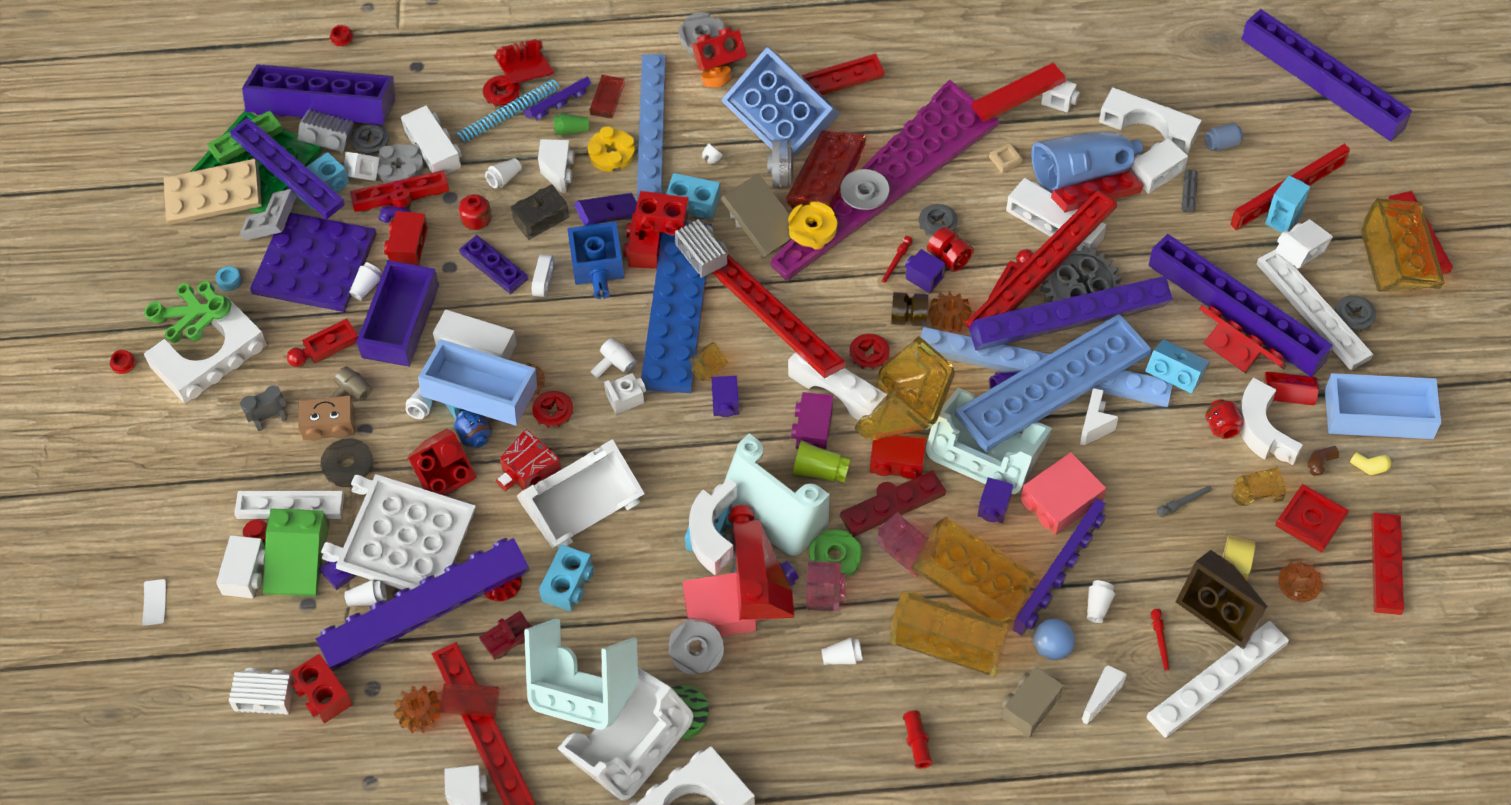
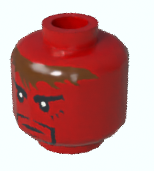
(475, 212)
(1224, 419)

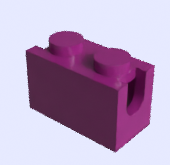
(814, 419)

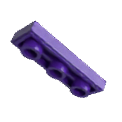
(558, 99)
(606, 208)
(493, 264)

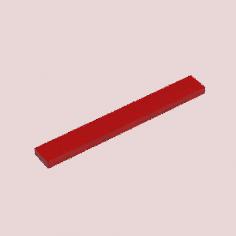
(1047, 257)
(779, 318)
(485, 733)

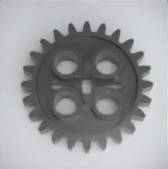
(1100, 277)

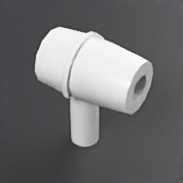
(615, 354)

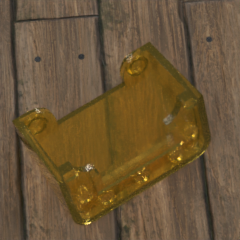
(916, 390)

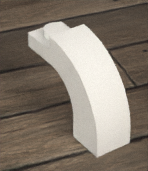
(1256, 429)
(708, 545)

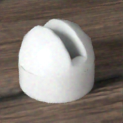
(711, 154)

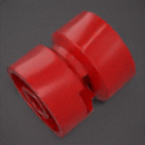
(948, 247)

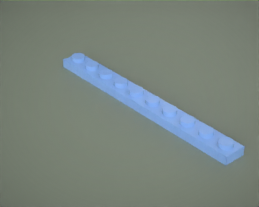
(1011, 358)

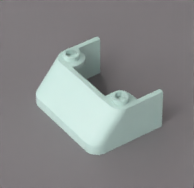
(575, 696)

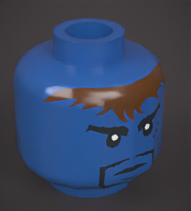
(472, 429)

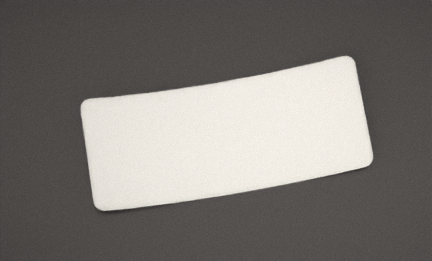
(154, 602)

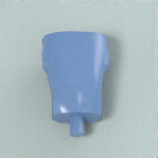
(1082, 158)

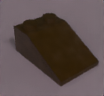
(1222, 598)

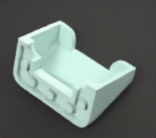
(956, 448)
(787, 517)

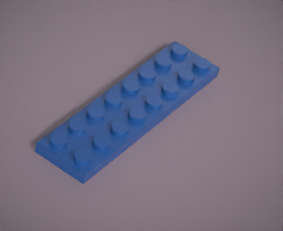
(673, 321)

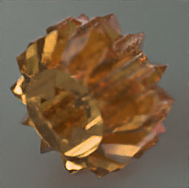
(949, 312)
(418, 709)

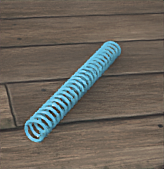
(510, 111)

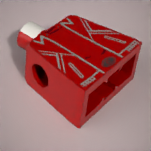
(527, 462)

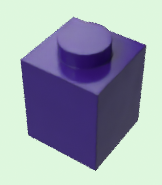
(924, 270)
(725, 396)
(995, 500)

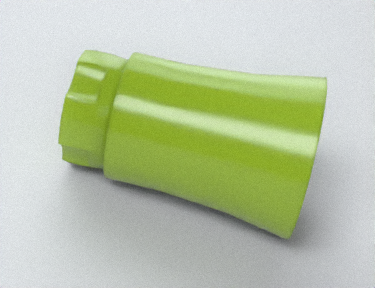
(820, 463)

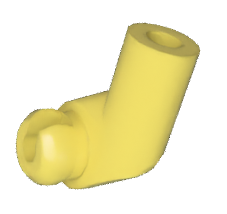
(1373, 465)

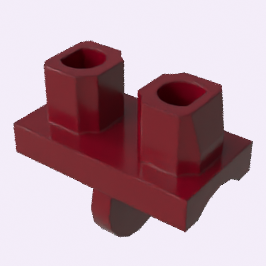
(505, 635)

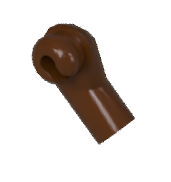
(1319, 458)

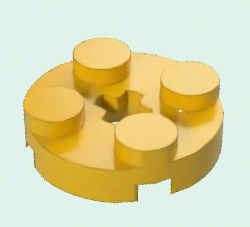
(607, 139)
(812, 236)

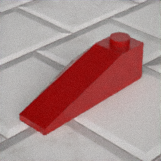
(759, 576)

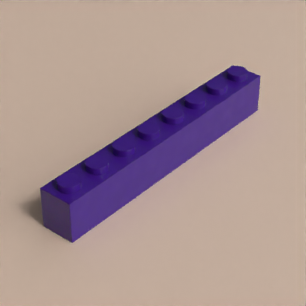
(1326, 75)
(1240, 304)
(1070, 313)
(422, 604)

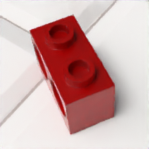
(720, 54)
(661, 212)
(324, 686)

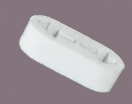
(542, 275)

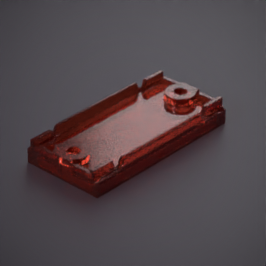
(825, 168)

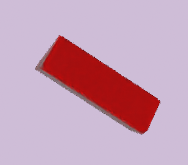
(1293, 388)

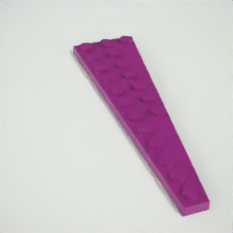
(923, 147)

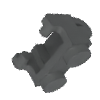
(264, 406)

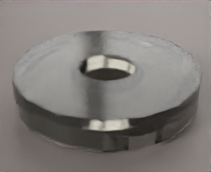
(343, 450)

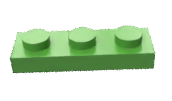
(226, 148)

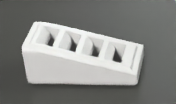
(1106, 688)

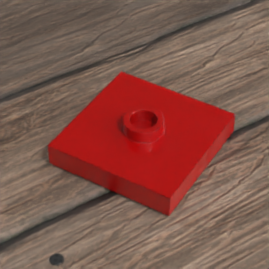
(1312, 518)

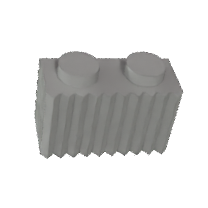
(325, 131)
(701, 247)

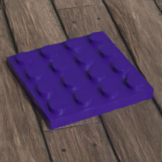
(313, 262)

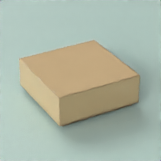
(1005, 158)

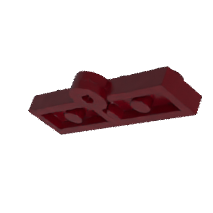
(890, 500)

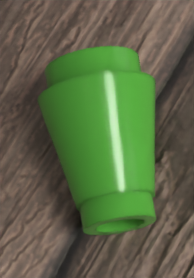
(570, 124)

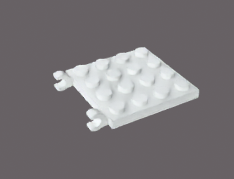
(401, 533)

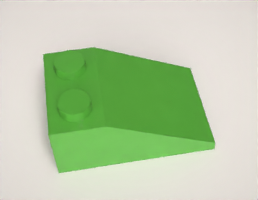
(294, 551)

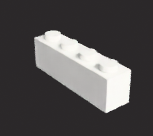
(1039, 210)

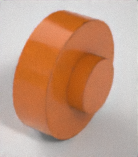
(716, 76)

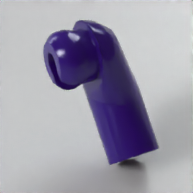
(388, 212)

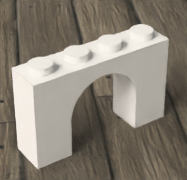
(191, 377)
(704, 775)

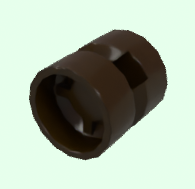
(909, 309)

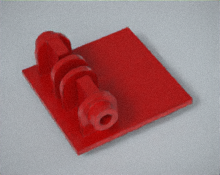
(523, 61)

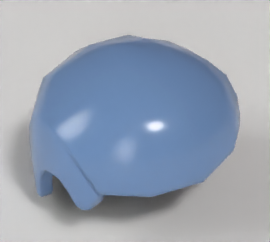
(1053, 639)

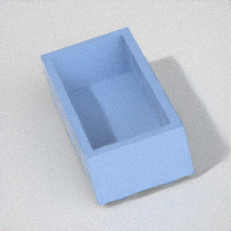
(478, 382)
(1382, 406)

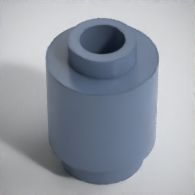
(1224, 137)

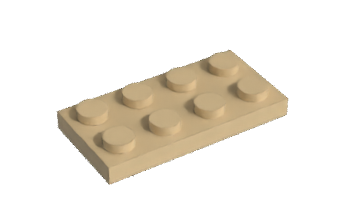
(212, 191)

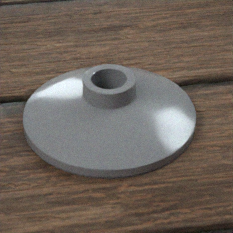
(868, 182)

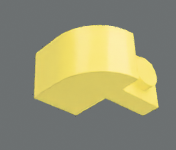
(1240, 553)

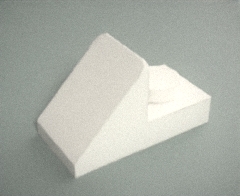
(1097, 422)

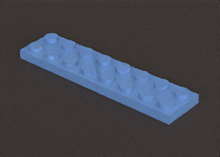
(1052, 382)

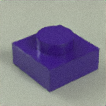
(336, 577)

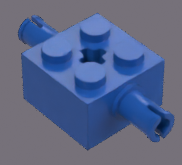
(596, 255)

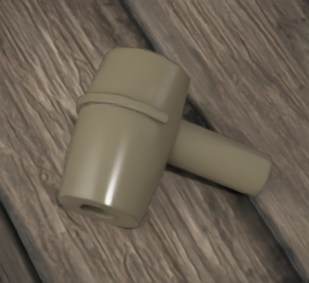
(351, 383)

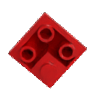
(441, 463)

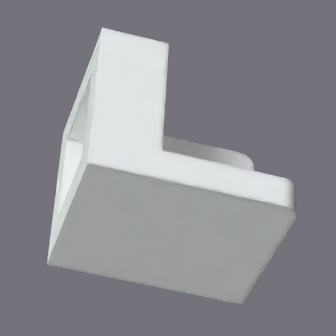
(361, 166)

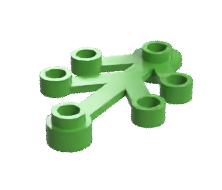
(216, 308)

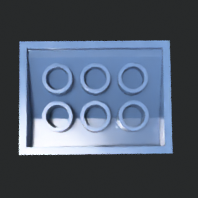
(780, 102)

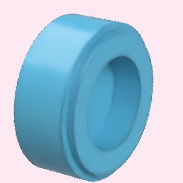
(228, 278)

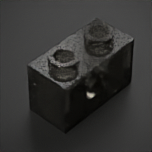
(540, 211)

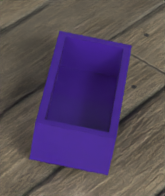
(398, 313)

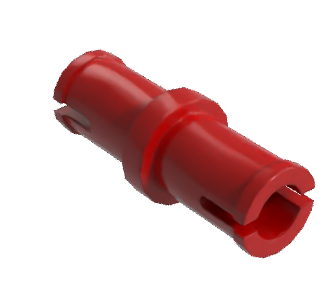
(917, 739)

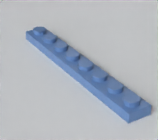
(651, 124)

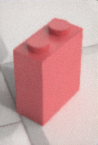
(1062, 493)
(717, 602)

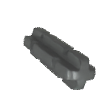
(1189, 191)

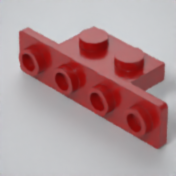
(1234, 346)

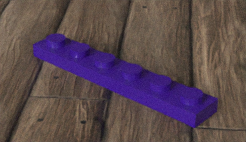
(287, 168)
(1055, 575)

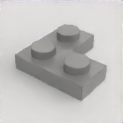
(273, 219)

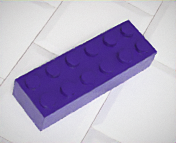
(336, 93)

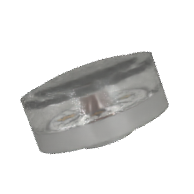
(781, 163)

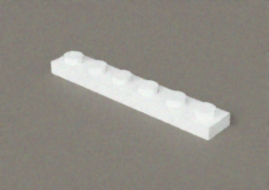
(1315, 309)
(1217, 680)

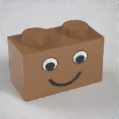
(326, 418)

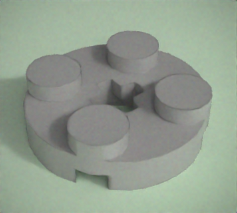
(696, 23)
(396, 154)
(699, 661)

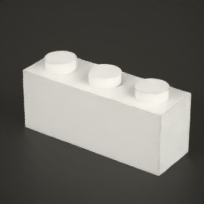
(431, 140)
(475, 334)

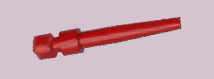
(902, 250)
(1158, 626)

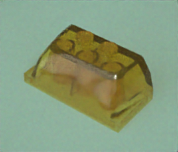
(1400, 247)

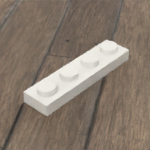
(258, 503)

